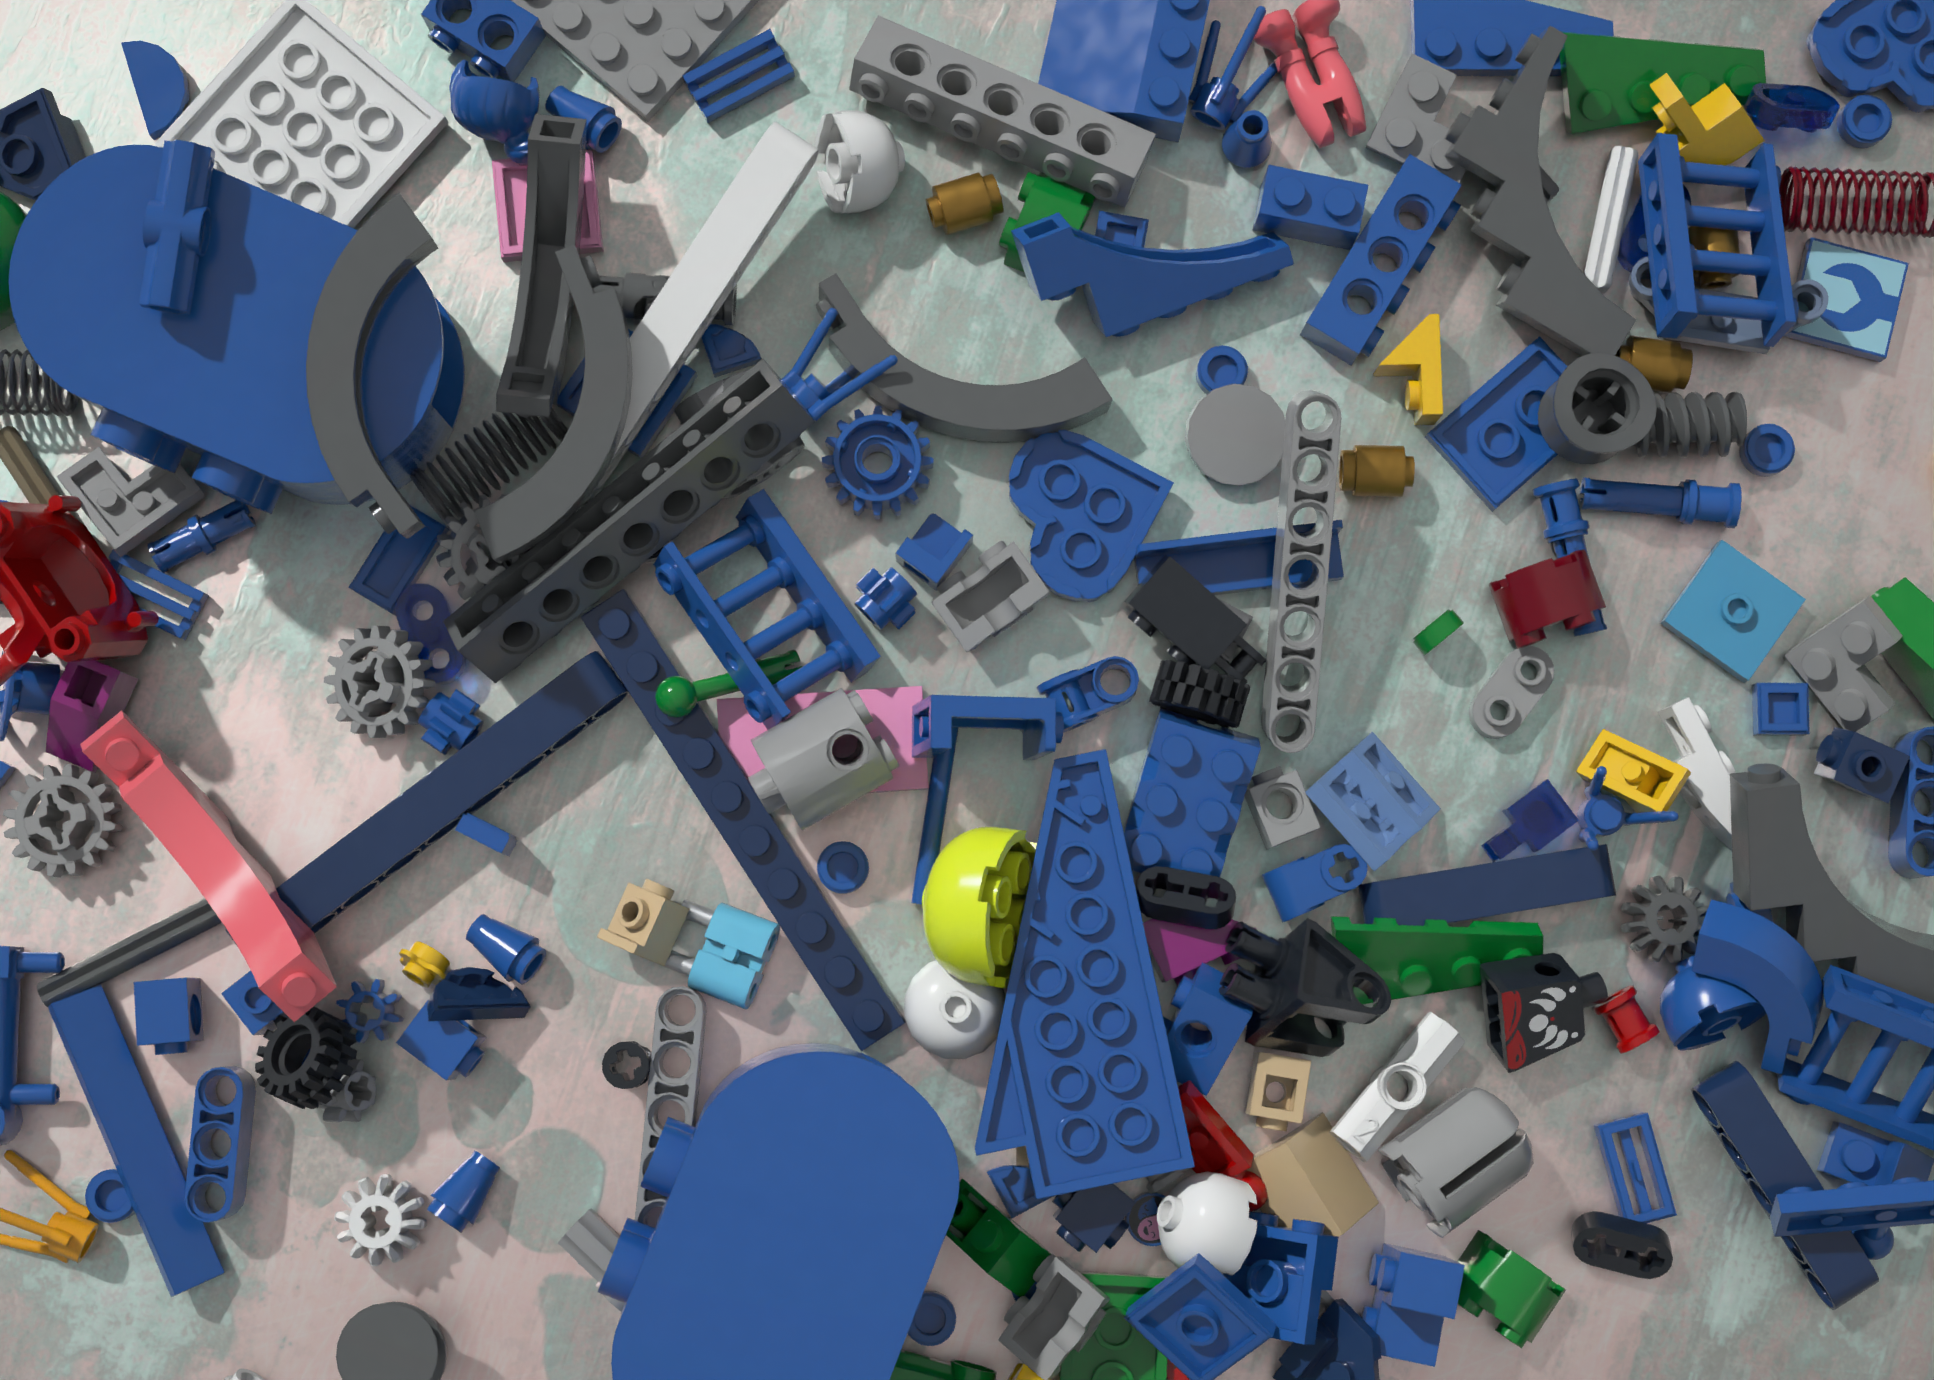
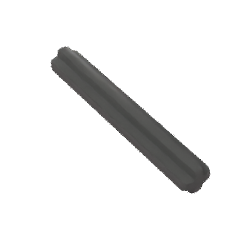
(129, 952)

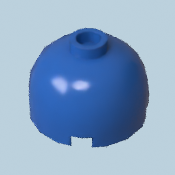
(1702, 1007)

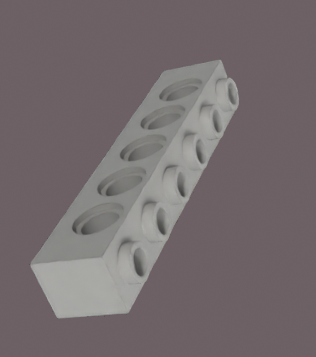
(1000, 111)

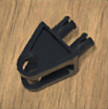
(1300, 980)

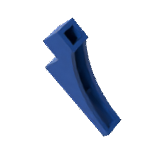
(1135, 283)

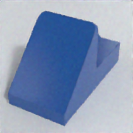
(1869, 1158)

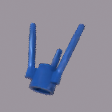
(1217, 101)
(812, 392)
(1605, 815)

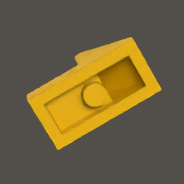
(1421, 358)
(1634, 773)

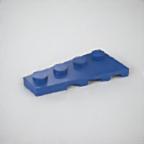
(1488, 34)

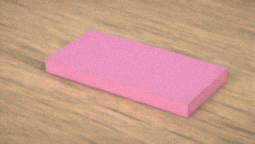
(892, 720)

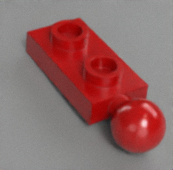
(1216, 1145)

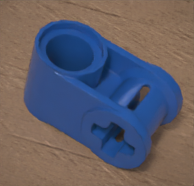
(1086, 692)
(1308, 883)

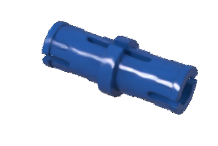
(201, 535)

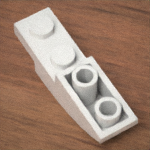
(1709, 783)

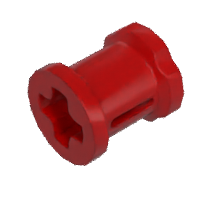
(1626, 1019)

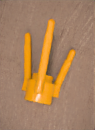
(65, 1235)

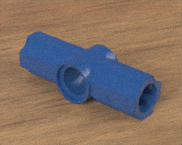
(177, 227)

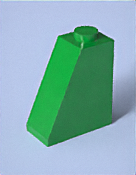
(1914, 652)

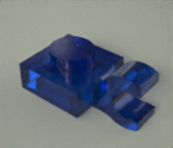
(1535, 819)

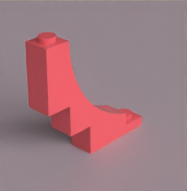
(237, 887)

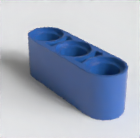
(1906, 823)
(203, 1163)

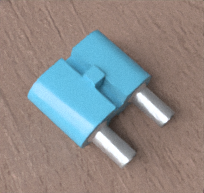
(732, 954)

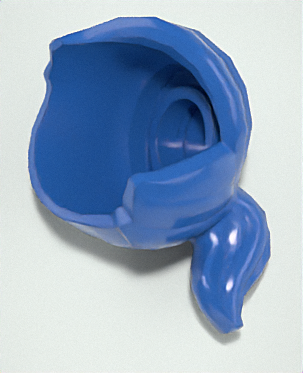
(495, 109)

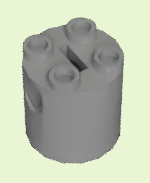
(802, 765)

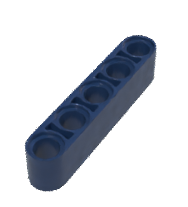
(1491, 888)
(1771, 1166)

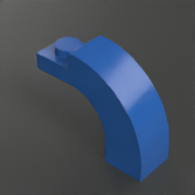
(1768, 965)

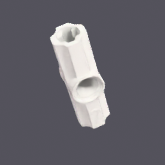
(1375, 1111)

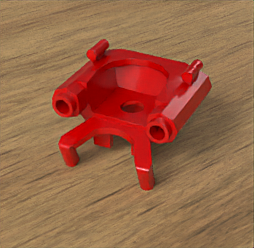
(62, 590)

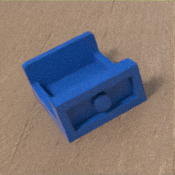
(938, 714)

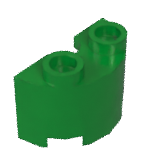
(1041, 199)
(1506, 1289)

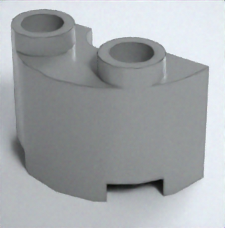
(990, 597)
(1055, 1319)

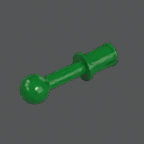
(678, 695)

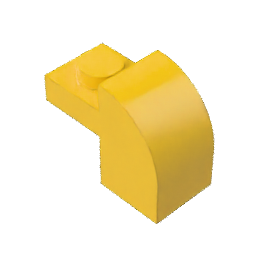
(1710, 130)

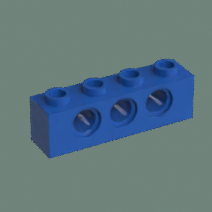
(1414, 190)

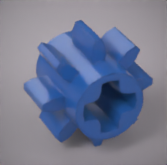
(885, 598)
(450, 721)
(383, 1002)

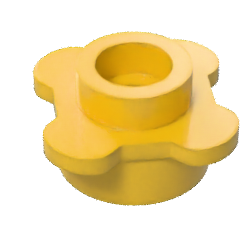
(423, 964)

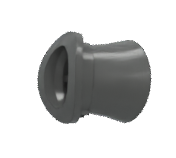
(1596, 409)
(391, 1344)

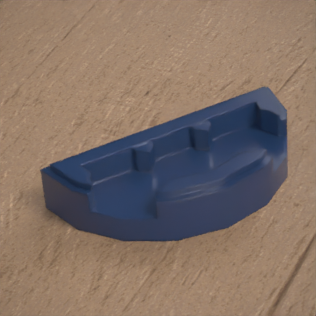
(475, 995)

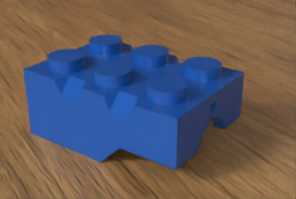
(1188, 795)

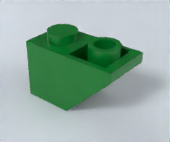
(995, 1241)

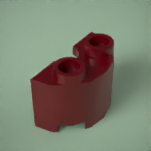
(1547, 596)

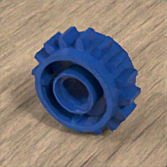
(872, 435)

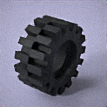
(1200, 693)
(321, 1072)

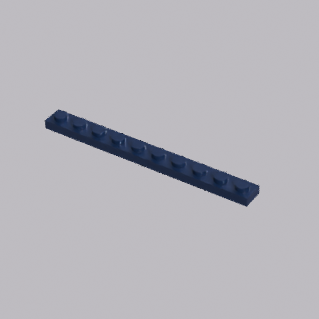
(746, 826)

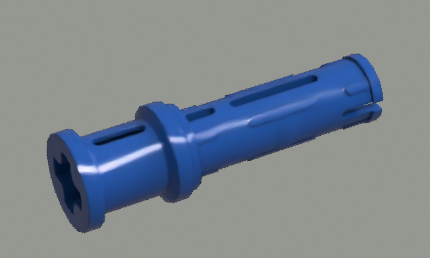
(1684, 501)
(1566, 530)

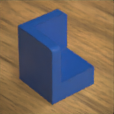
(934, 550)

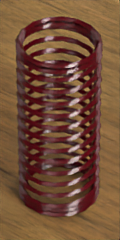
(1917, 206)

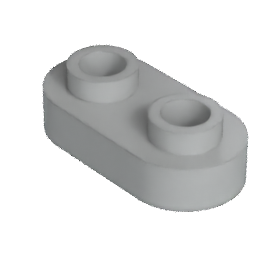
(1512, 691)

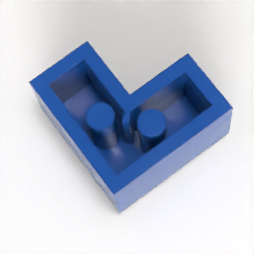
(1411, 1301)

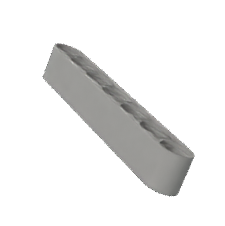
(1311, 595)

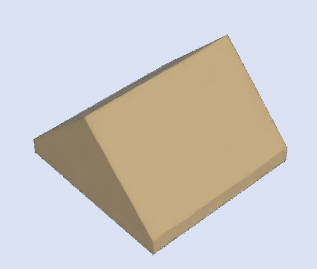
(1313, 1179)

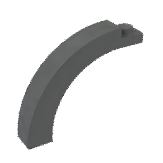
(544, 301)
(339, 333)
(954, 406)
(593, 437)

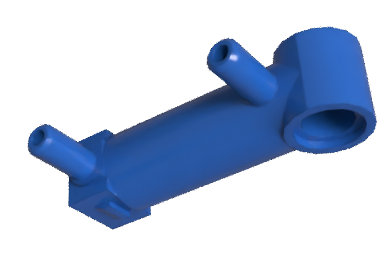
(13, 965)

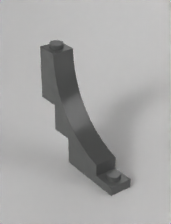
(1781, 869)

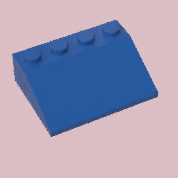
(1127, 58)

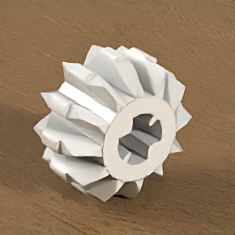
(362, 1221)

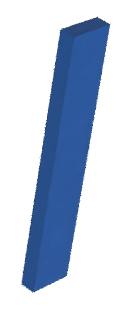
(135, 1139)

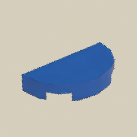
(158, 84)

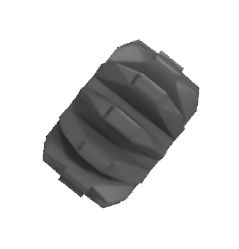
(1661, 898)

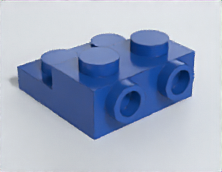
(1287, 1274)

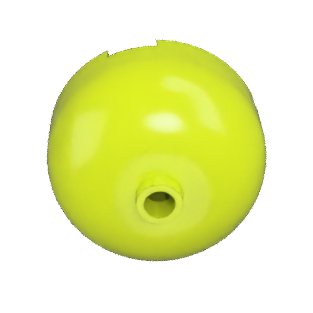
(978, 903)

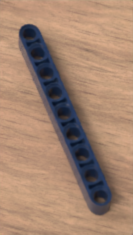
(452, 789)

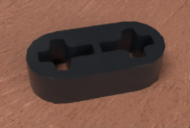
(1185, 897)
(1621, 1245)

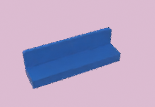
(1234, 560)

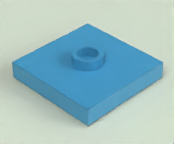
(1732, 611)

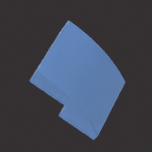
(1373, 801)

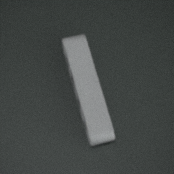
(666, 1087)

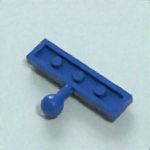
(1858, 1208)

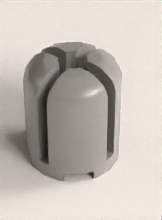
(1459, 1158)

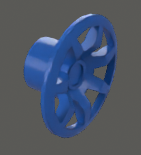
(28, 691)

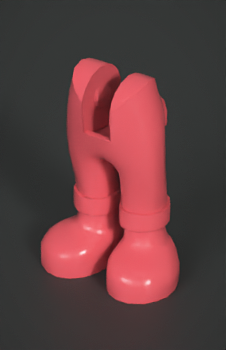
(1337, 83)

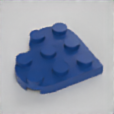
(1877, 46)
(1085, 511)

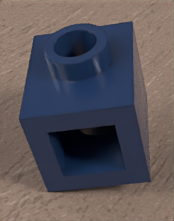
(1860, 764)
(1093, 1216)

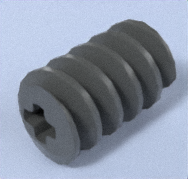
(1696, 422)

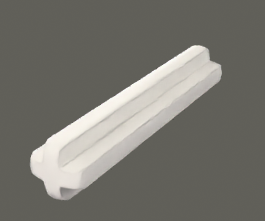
(1611, 216)

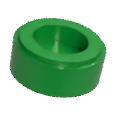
(1437, 631)

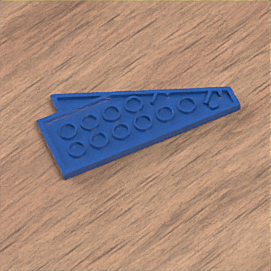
(1082, 1031)

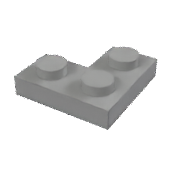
(1410, 116)
(128, 510)
(1835, 661)

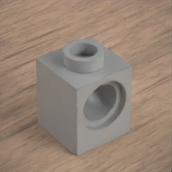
(1274, 830)

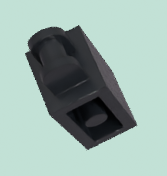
(1190, 619)

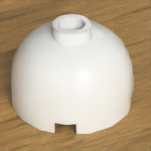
(859, 161)
(951, 1014)
(1208, 1219)

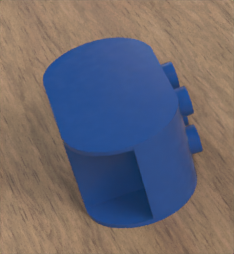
(236, 365)
(786, 1226)

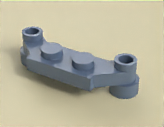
(1732, 332)

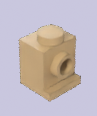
(646, 922)
(1292, 1075)

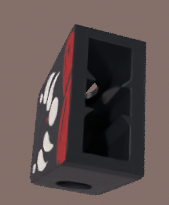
(1535, 1007)

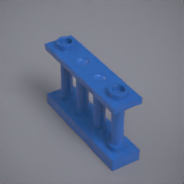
(1674, 258)
(789, 568)
(1900, 1019)

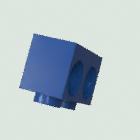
(486, 23)

